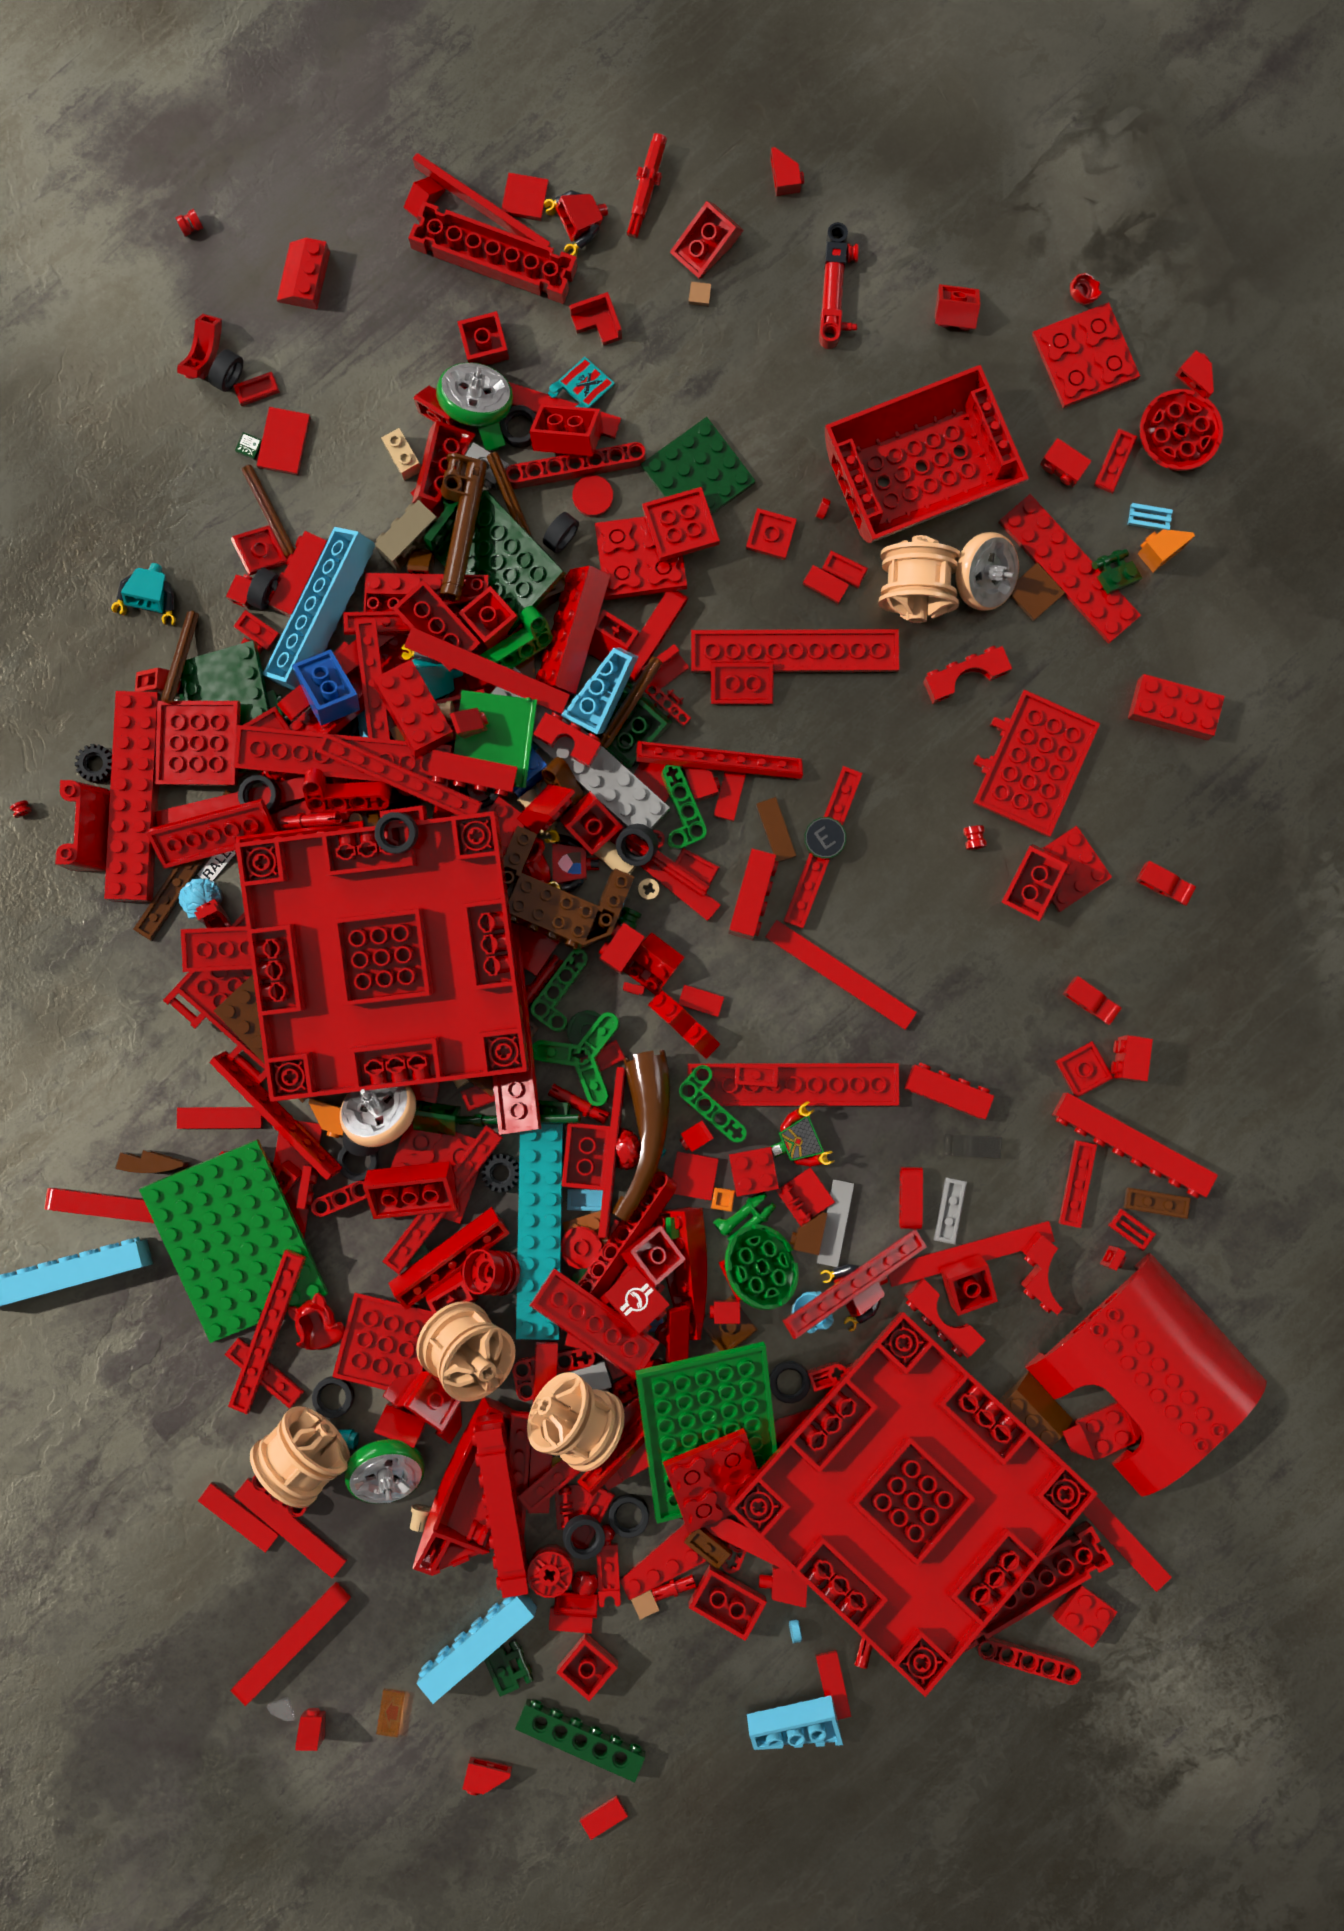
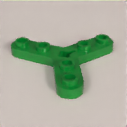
(592, 1044)

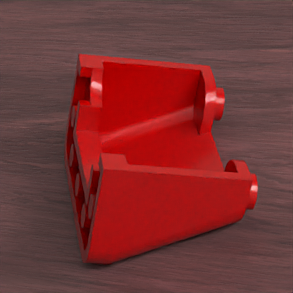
(90, 827)

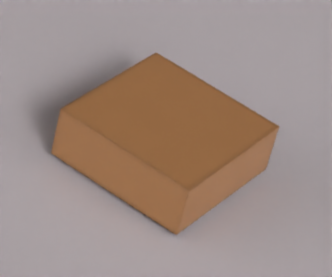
(699, 293)
(645, 1604)

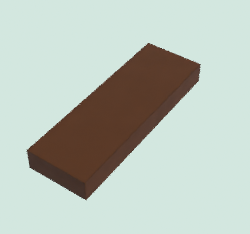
(775, 829)
(1157, 1203)

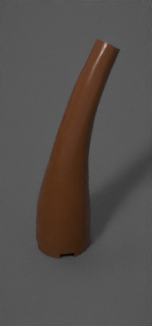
(651, 1101)

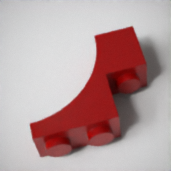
(684, 1024)
(1040, 1252)

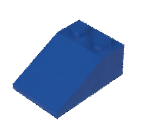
(326, 687)

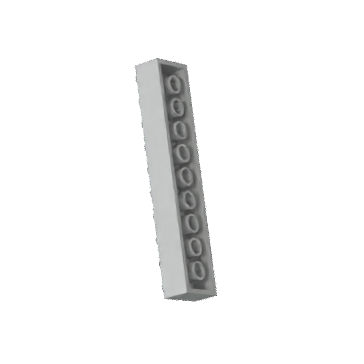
(606, 778)

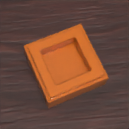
(723, 1199)

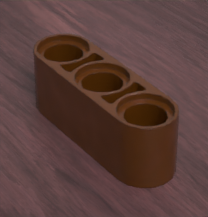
(560, 774)

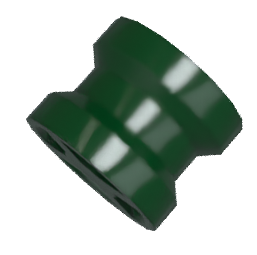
(629, 917)

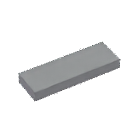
(950, 1211)

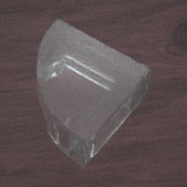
(282, 1709)

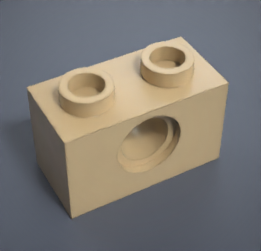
(401, 454)

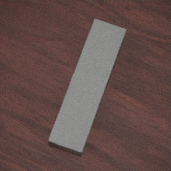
(835, 1223)

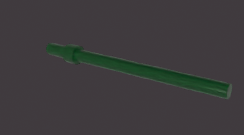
(480, 1120)

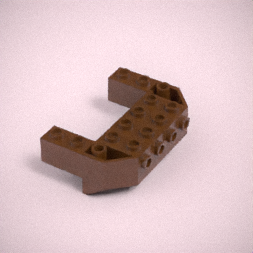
(554, 911)

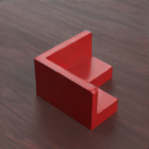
(599, 314)

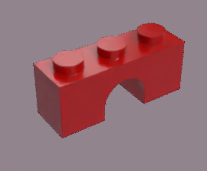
(553, 728)

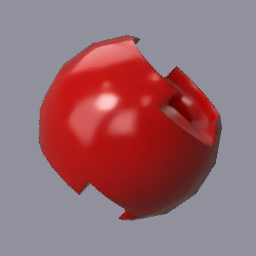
(584, 1583)

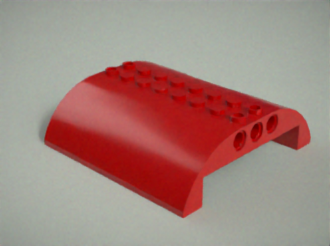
(1163, 1368)

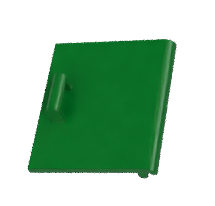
(507, 734)

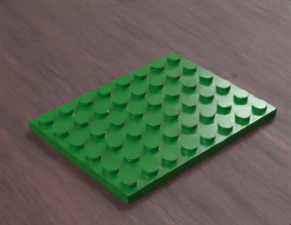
(228, 1235)
(699, 1402)

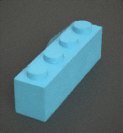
(602, 691)
(795, 1725)

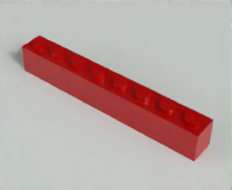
(1135, 1145)

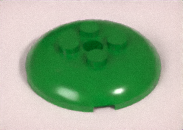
(761, 1267)

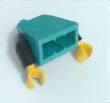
(146, 591)
(434, 674)

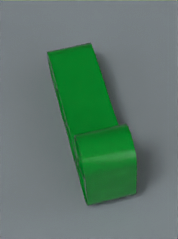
(523, 643)
(679, 804)
(563, 987)
(715, 1107)

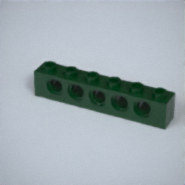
(627, 1768)

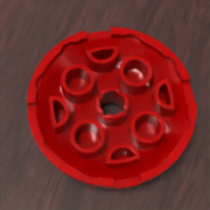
(1192, 415)

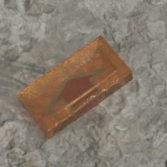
(390, 1712)

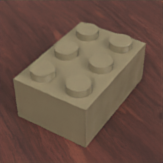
(405, 535)

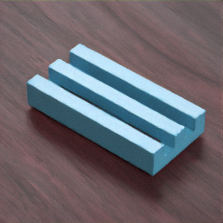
(1151, 509)

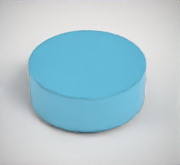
(795, 1631)

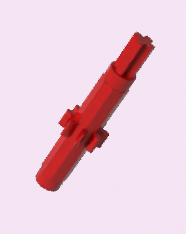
(648, 177)

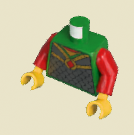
(800, 1140)

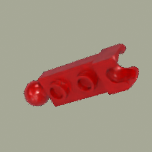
(608, 1569)

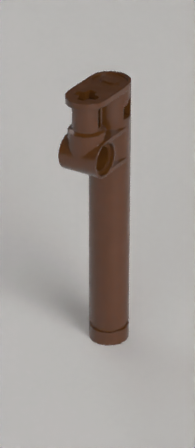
(468, 483)

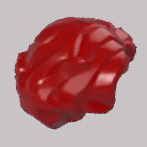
(628, 1150)

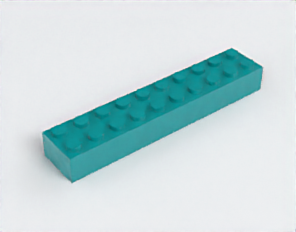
(539, 1224)

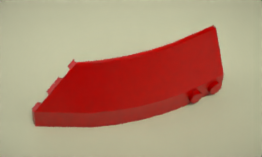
(458, 1504)

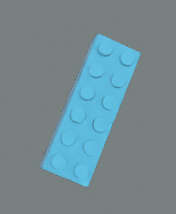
(475, 1645)

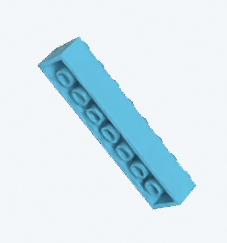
(320, 604)
(74, 1270)

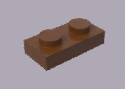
(708, 1547)

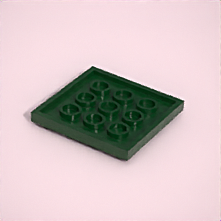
(699, 460)

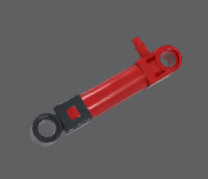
(833, 287)

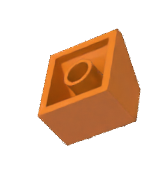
(1161, 547)

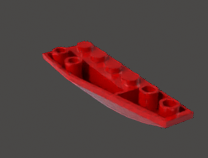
(387, 589)
(689, 1280)

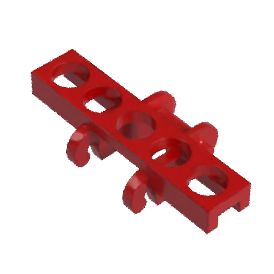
(663, 698)

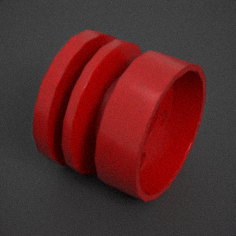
(490, 1272)
(551, 1558)

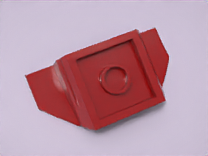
(427, 1399)
(1102, 1432)

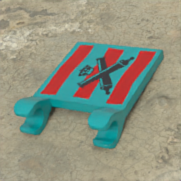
(583, 383)

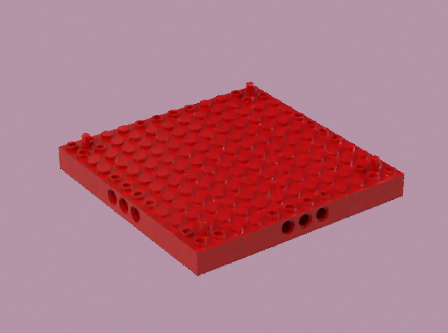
(382, 959)
(912, 1502)

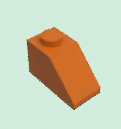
(328, 1117)

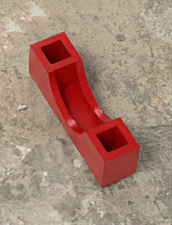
(991, 664)
(963, 1337)

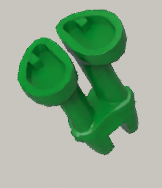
(725, 1226)

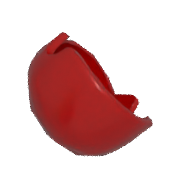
(1085, 289)

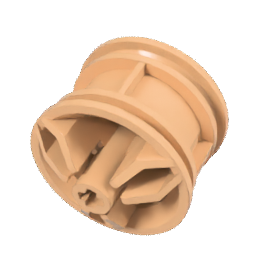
(919, 579)
(465, 1351)
(575, 1422)
(299, 1457)

